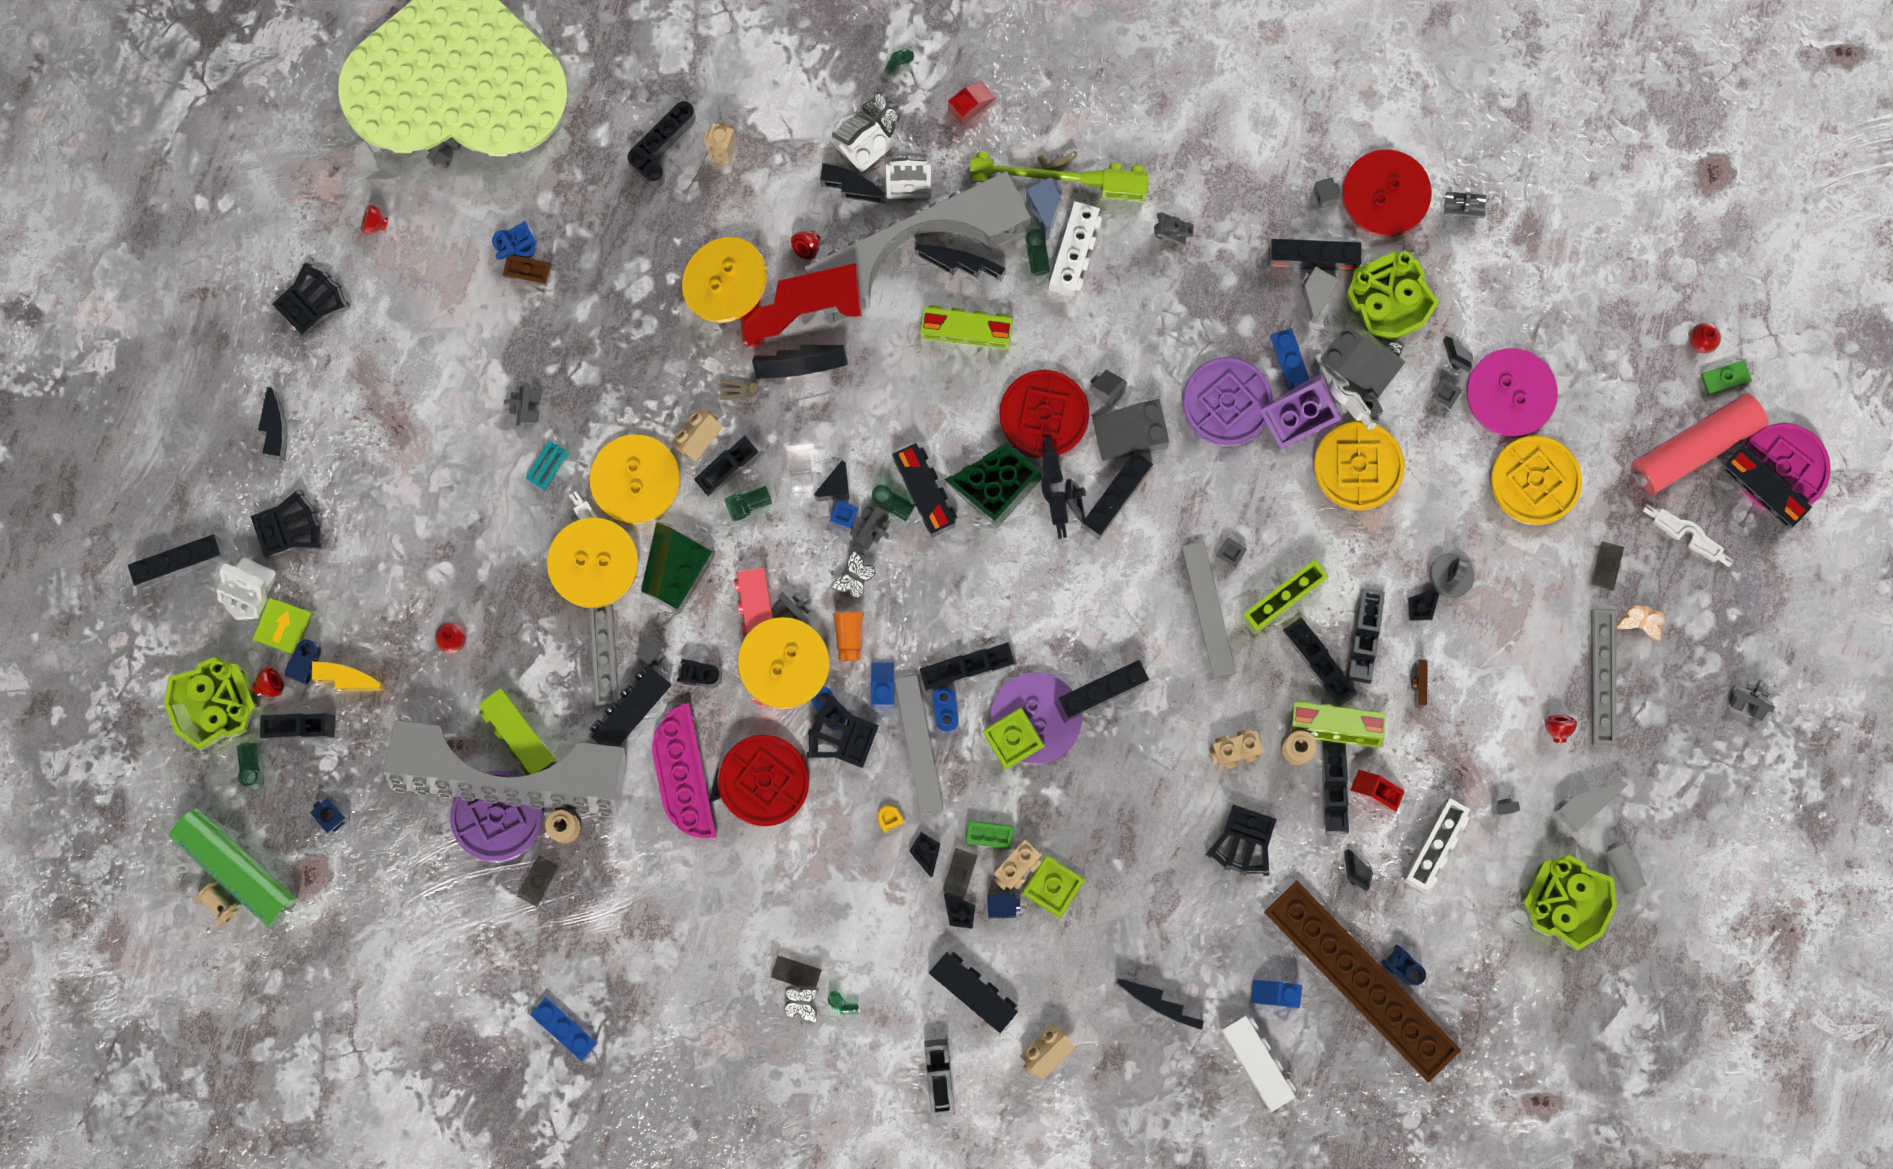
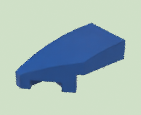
(516, 240)

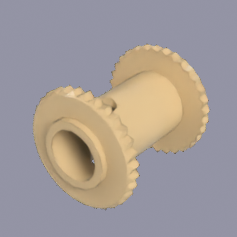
(1290, 753)
(553, 822)
(215, 902)

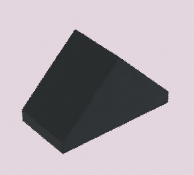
(835, 485)

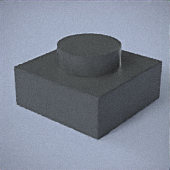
(1446, 394)
(1231, 553)
(1505, 806)

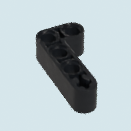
(665, 141)

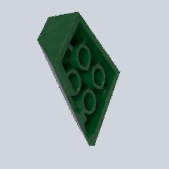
(996, 483)
(674, 567)

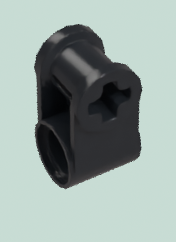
(694, 674)

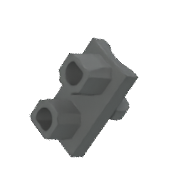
(438, 156)
(1465, 204)
(1173, 229)
(526, 395)
(873, 529)
(784, 605)
(1761, 705)

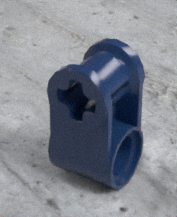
(300, 665)
(1403, 966)

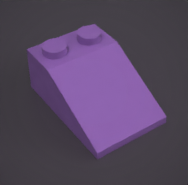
(1301, 411)

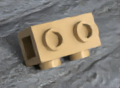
(720, 143)
(697, 434)
(1228, 751)
(1012, 871)
(1047, 1052)

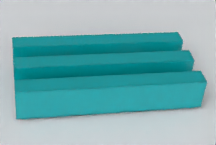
(564, 453)

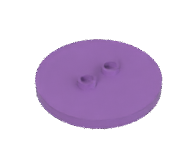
(1226, 400)
(1036, 696)
(495, 830)

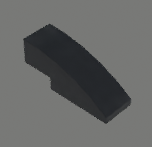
(851, 184)
(273, 426)
(729, 465)
(297, 726)
(939, 1077)

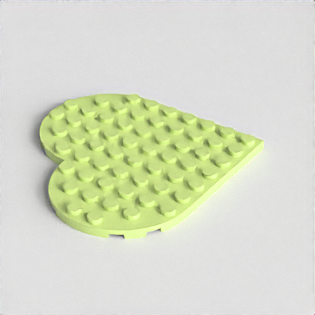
(453, 74)

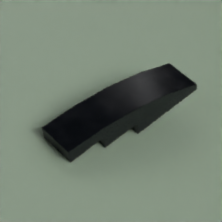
(952, 259)
(800, 362)
(1366, 636)
(1319, 662)
(968, 666)
(1335, 788)
(1152, 997)

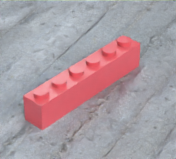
(754, 601)

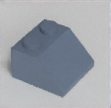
(1044, 204)

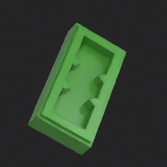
(1726, 377)
(989, 834)

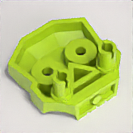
(1399, 313)
(192, 711)
(1587, 910)

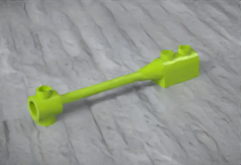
(1113, 181)

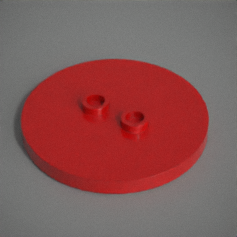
(1386, 193)
(1043, 407)
(763, 780)

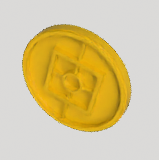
(724, 279)
(1358, 466)
(635, 479)
(1536, 480)
(592, 562)
(783, 663)

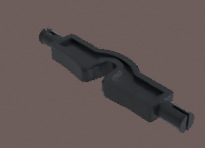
(1053, 475)

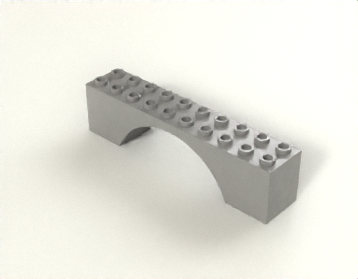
(986, 212)
(583, 781)

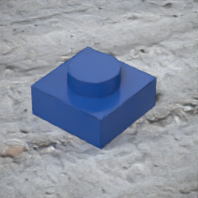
(844, 514)

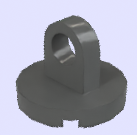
(1451, 575)

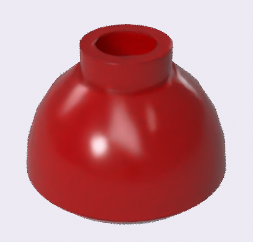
(373, 220)
(806, 244)
(1705, 337)
(450, 637)
(268, 683)
(1560, 727)

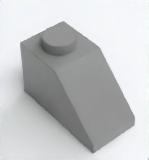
(1317, 291)

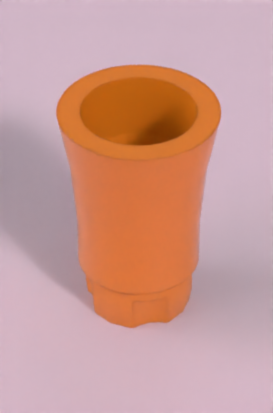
(848, 635)

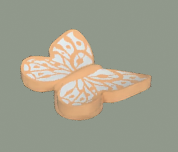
(1644, 618)

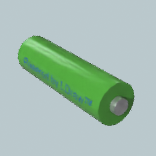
(233, 868)

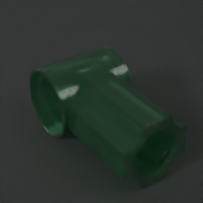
(1037, 254)
(894, 504)
(742, 505)
(249, 763)

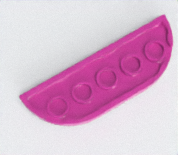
(682, 774)

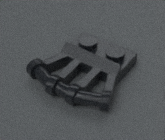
(299, 310)
(273, 532)
(855, 740)
(1250, 827)

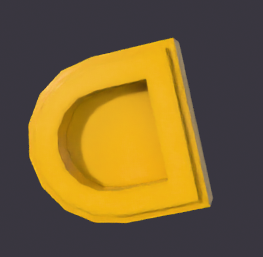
(889, 818)

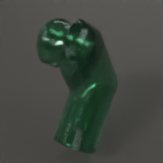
(898, 58)
(840, 1006)

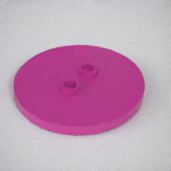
(1512, 392)
(1795, 456)

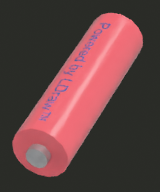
(1699, 443)

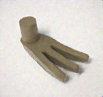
(1047, 165)
(745, 389)

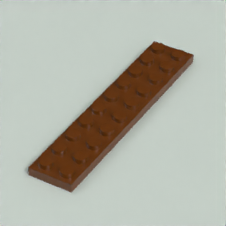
(1362, 981)

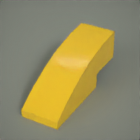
(344, 677)

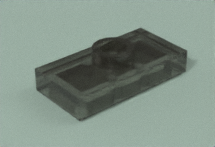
(1607, 566)
(959, 873)
(538, 881)
(795, 972)

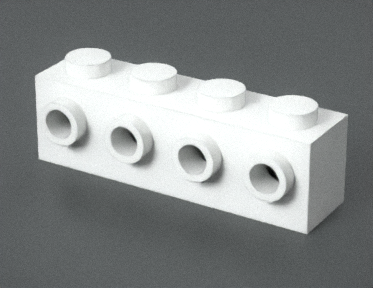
(1074, 249)
(1436, 845)
(1258, 1063)

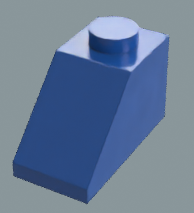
(882, 685)
(1276, 994)

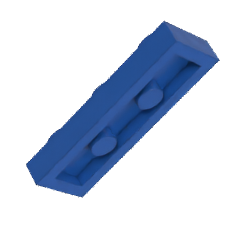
(1289, 358)
(563, 1029)

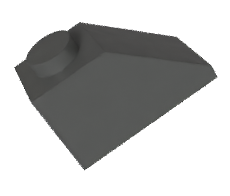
(1108, 387)

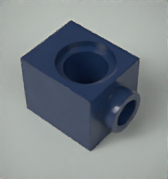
(336, 822)
(1003, 906)

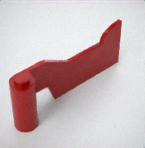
(802, 295)

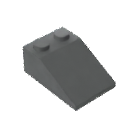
(1363, 359)
(1130, 430)

